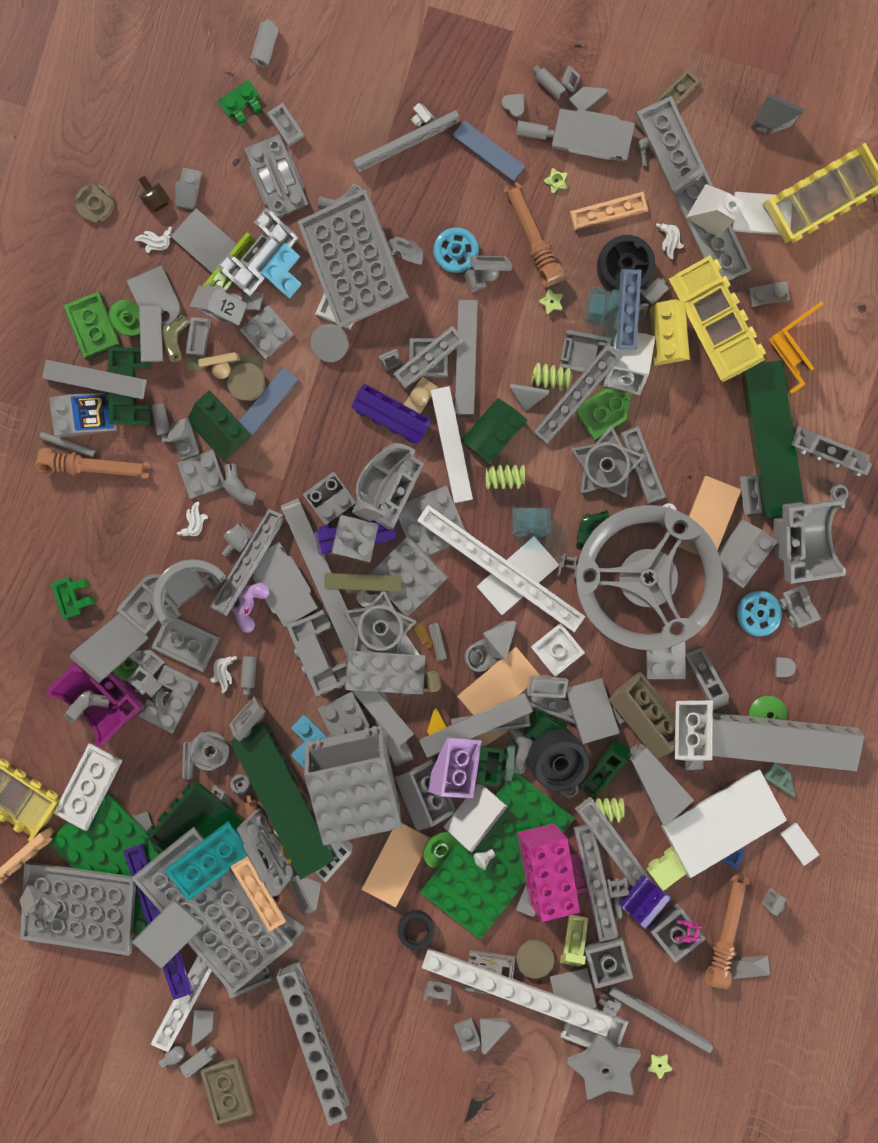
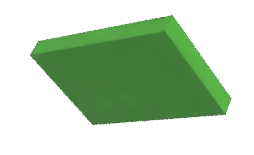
(91, 325)

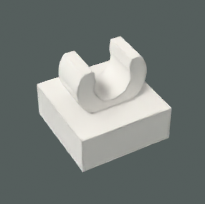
(422, 116)

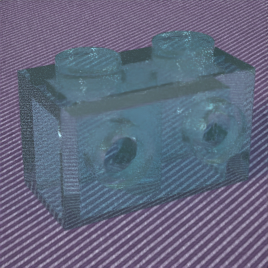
(531, 521)

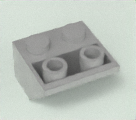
(330, 499)

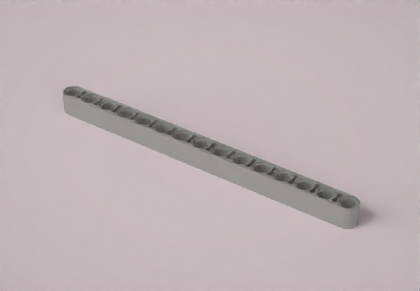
(332, 600)

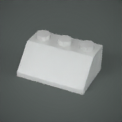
(693, 730)

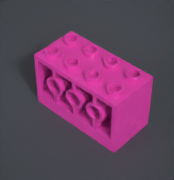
(548, 872)

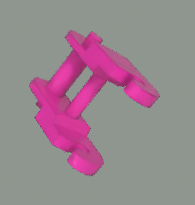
(688, 938)

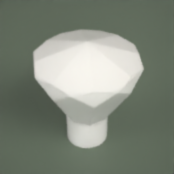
(483, 859)

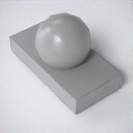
(490, 265)
(547, 686)

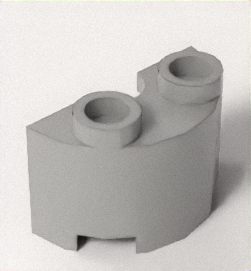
(407, 248)
(799, 607)

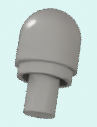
(172, 1057)

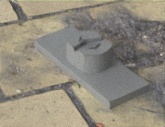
(151, 333)

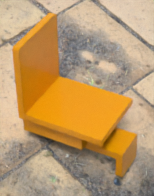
(790, 350)

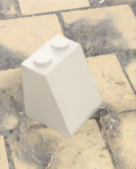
(634, 366)

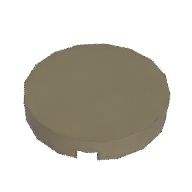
(94, 203)
(246, 382)
(535, 958)

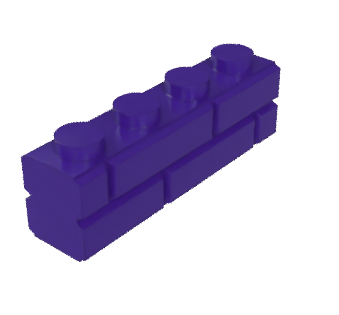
(391, 414)
(326, 536)

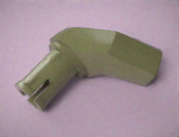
(170, 337)

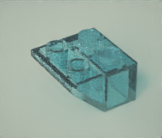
(600, 304)

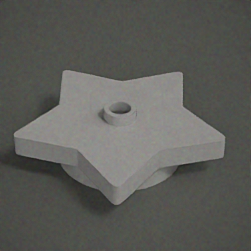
(621, 464)
(380, 614)
(605, 1067)

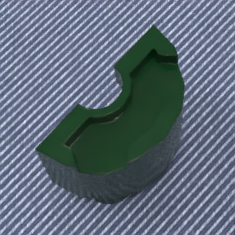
(541, 723)
(490, 766)

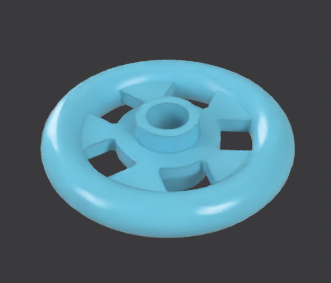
(448, 235)
(743, 614)

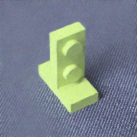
(575, 941)

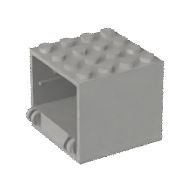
(352, 785)

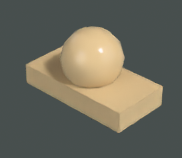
(219, 364)
(420, 395)

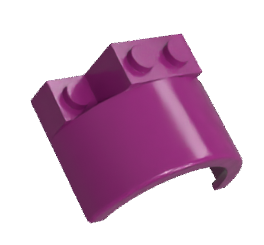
(104, 721)

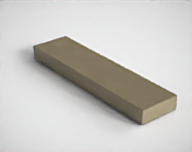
(678, 90)

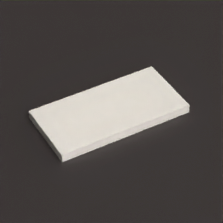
(724, 823)

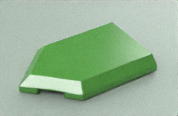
(604, 410)

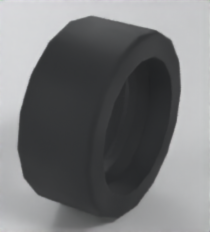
(414, 914)

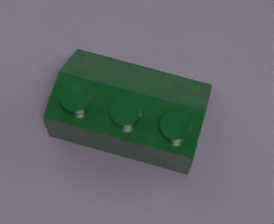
(218, 425)
(494, 431)

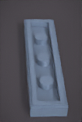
(488, 151)
(628, 309)
(268, 400)

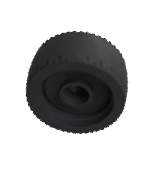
(625, 248)
(558, 760)

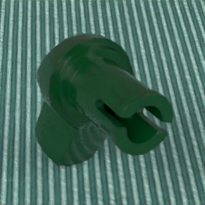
(586, 526)

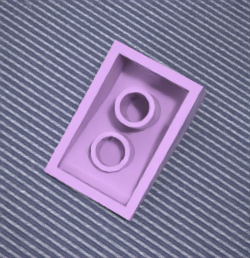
(456, 768)

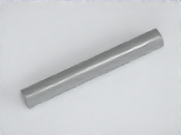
(67, 444)

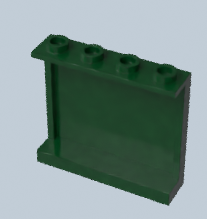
(195, 809)

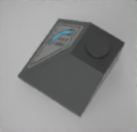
(776, 115)

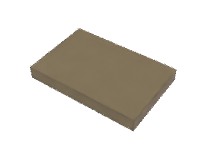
(226, 1090)

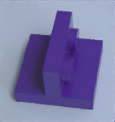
(645, 901)

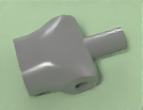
(237, 539)

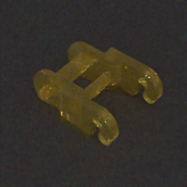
(423, 636)

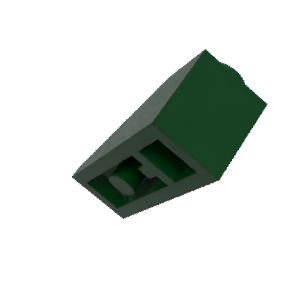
(605, 769)

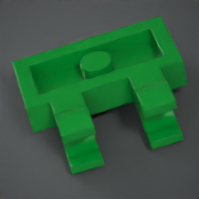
(238, 100)
(67, 598)

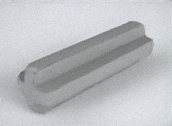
(687, 180)
(437, 641)
(188, 764)

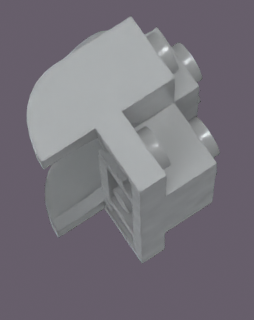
(383, 491)

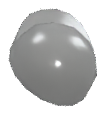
(479, 657)

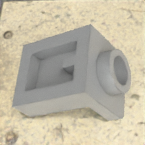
(467, 1035)

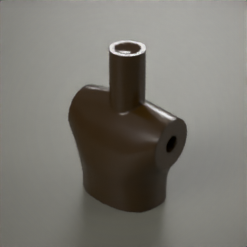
(153, 196)

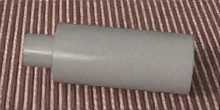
(549, 82)
(534, 130)
(161, 421)
(248, 674)
(197, 1061)

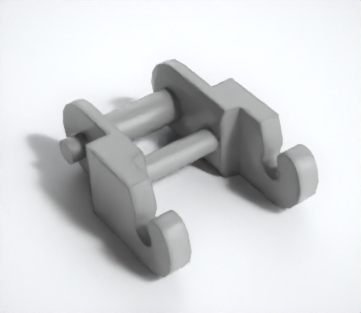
(574, 567)

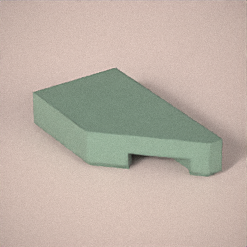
(509, 764)
(780, 777)

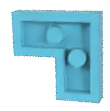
(277, 270)
(306, 730)

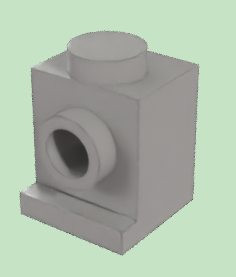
(653, 291)
(144, 682)

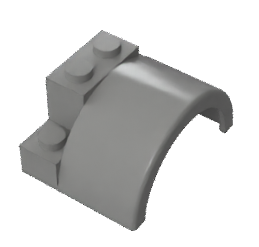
(807, 541)
(182, 583)

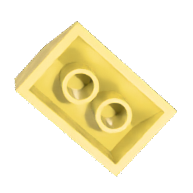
(669, 327)

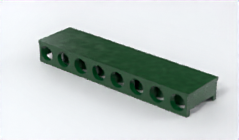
(772, 437)
(283, 800)

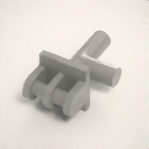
(618, 890)

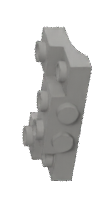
(247, 271)
(835, 452)
(313, 654)

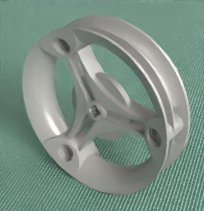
(663, 575)

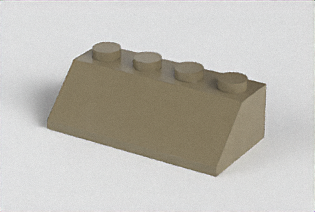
(646, 714)

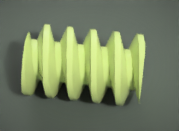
(551, 377)
(505, 476)
(611, 809)

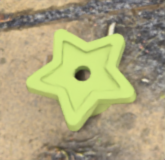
(556, 185)
(551, 306)
(656, 1060)

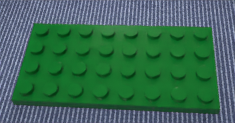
(103, 846)
(478, 895)

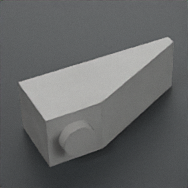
(707, 678)

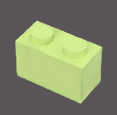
(666, 869)

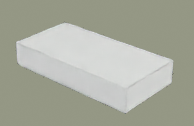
(799, 844)

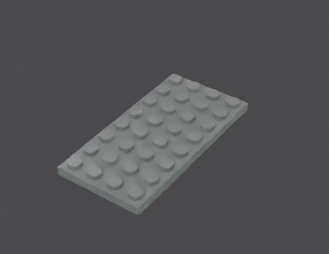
(232, 934)

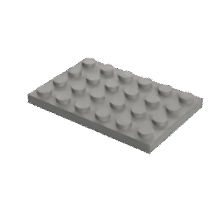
(353, 259)
(93, 909)

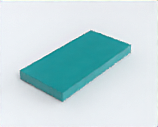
(207, 861)

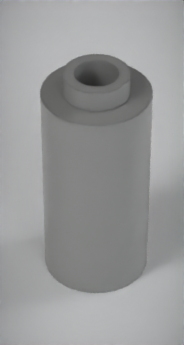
(264, 43)

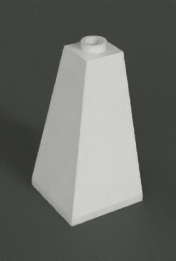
(715, 210)

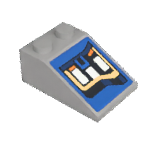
(80, 414)

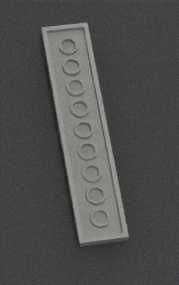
(677, 157)

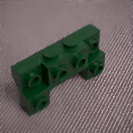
(124, 408)

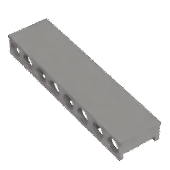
(785, 743)
(313, 1042)

